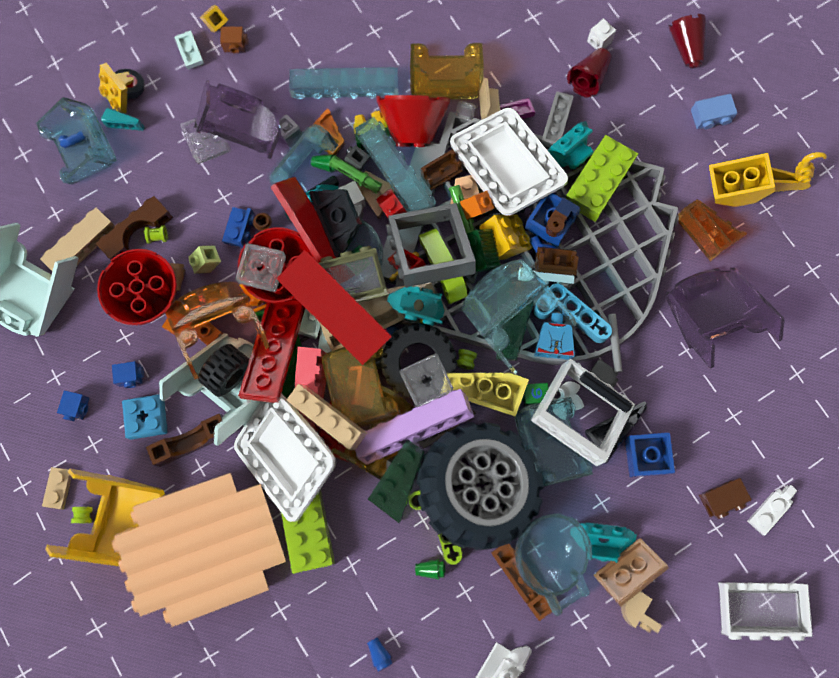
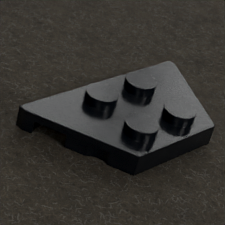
(337, 217)

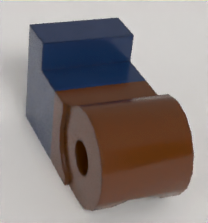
(559, 216)

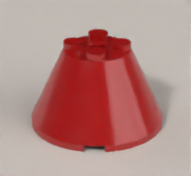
(412, 117)
(283, 240)
(137, 287)

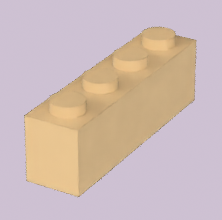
(80, 239)
(326, 417)

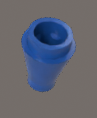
(380, 656)

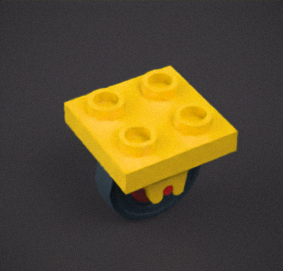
(120, 86)

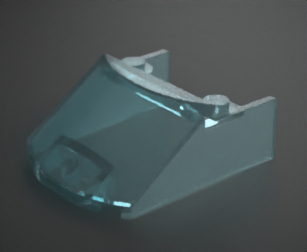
(502, 296)

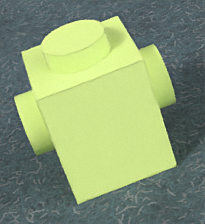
(204, 259)

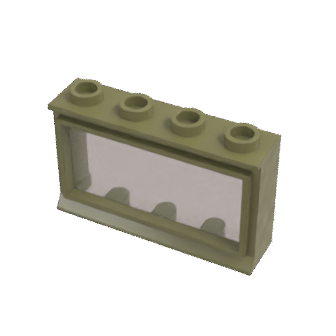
(357, 273)

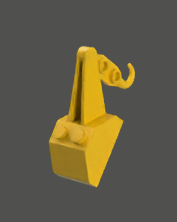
(753, 178)

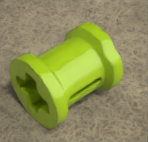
(156, 234)

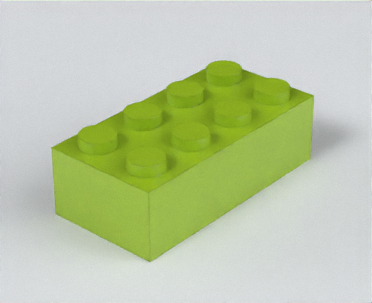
(601, 177)
(309, 538)

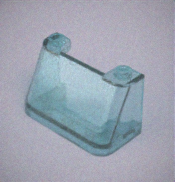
(310, 138)
(86, 156)
(554, 458)

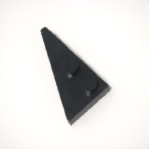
(598, 432)

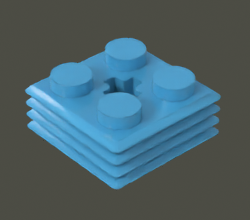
(153, 425)

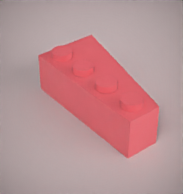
(311, 373)

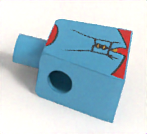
(555, 339)

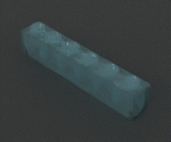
(343, 82)
(393, 167)

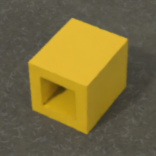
(214, 18)

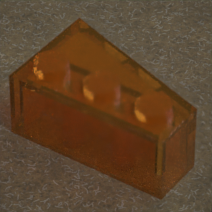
(708, 230)

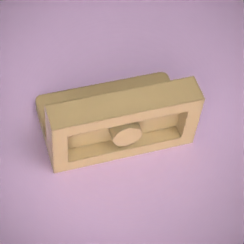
(488, 100)

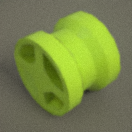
(466, 359)
(81, 514)

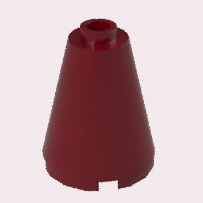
(690, 39)
(590, 73)

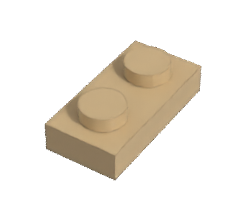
(57, 488)

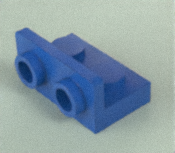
(238, 227)

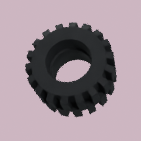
(223, 370)

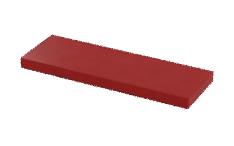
(303, 217)
(333, 307)
(269, 366)

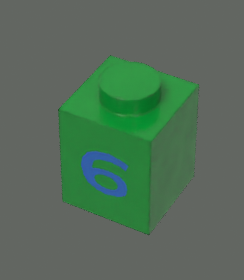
(534, 393)

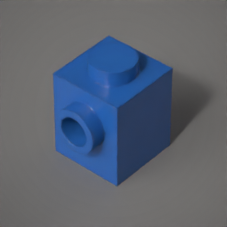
(127, 374)
(73, 406)

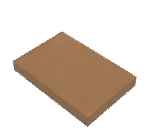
(632, 573)

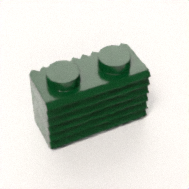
(484, 249)

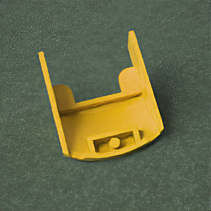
(112, 517)

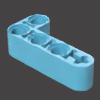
(581, 310)

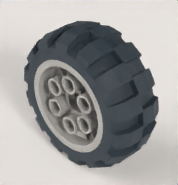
(451, 510)

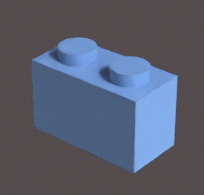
(714, 111)

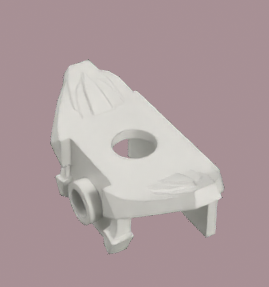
(504, 663)

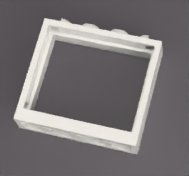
(569, 436)

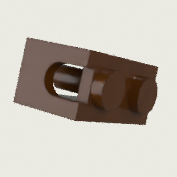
(725, 498)

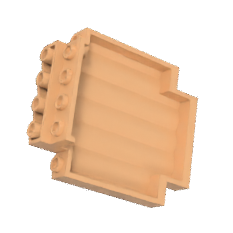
(198, 549)

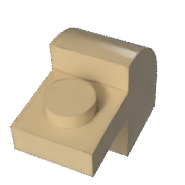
(634, 611)

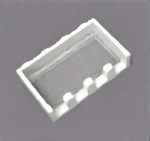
(765, 610)

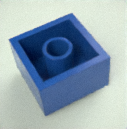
(538, 220)
(649, 455)

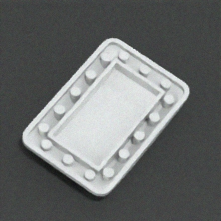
(508, 161)
(285, 456)

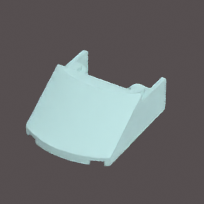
(27, 293)
(181, 379)

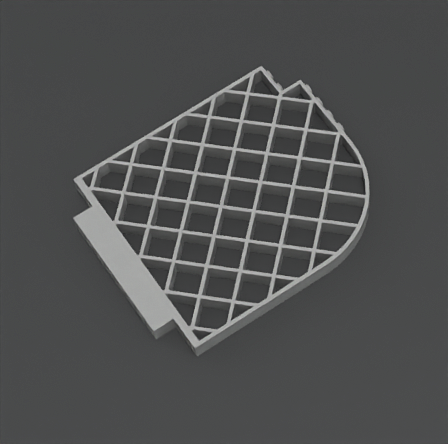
(410, 242)

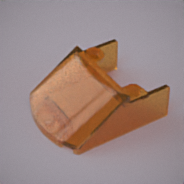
(205, 305)

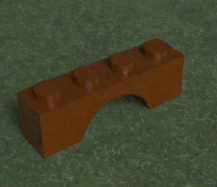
(149, 214)
(173, 448)

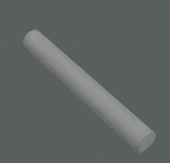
(615, 343)

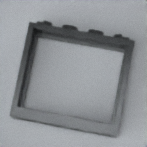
(434, 272)

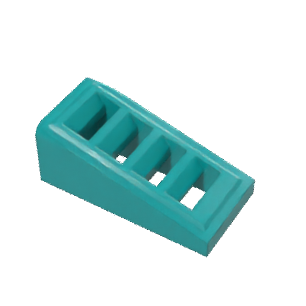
(115, 119)

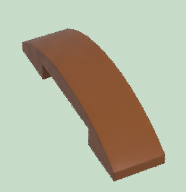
(506, 559)

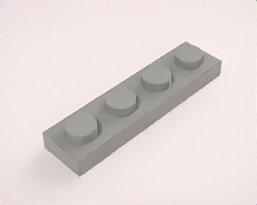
(557, 119)

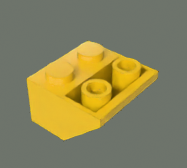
(508, 234)

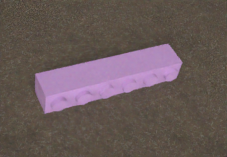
(415, 426)

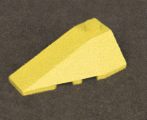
(491, 390)

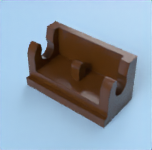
(441, 170)
(556, 261)

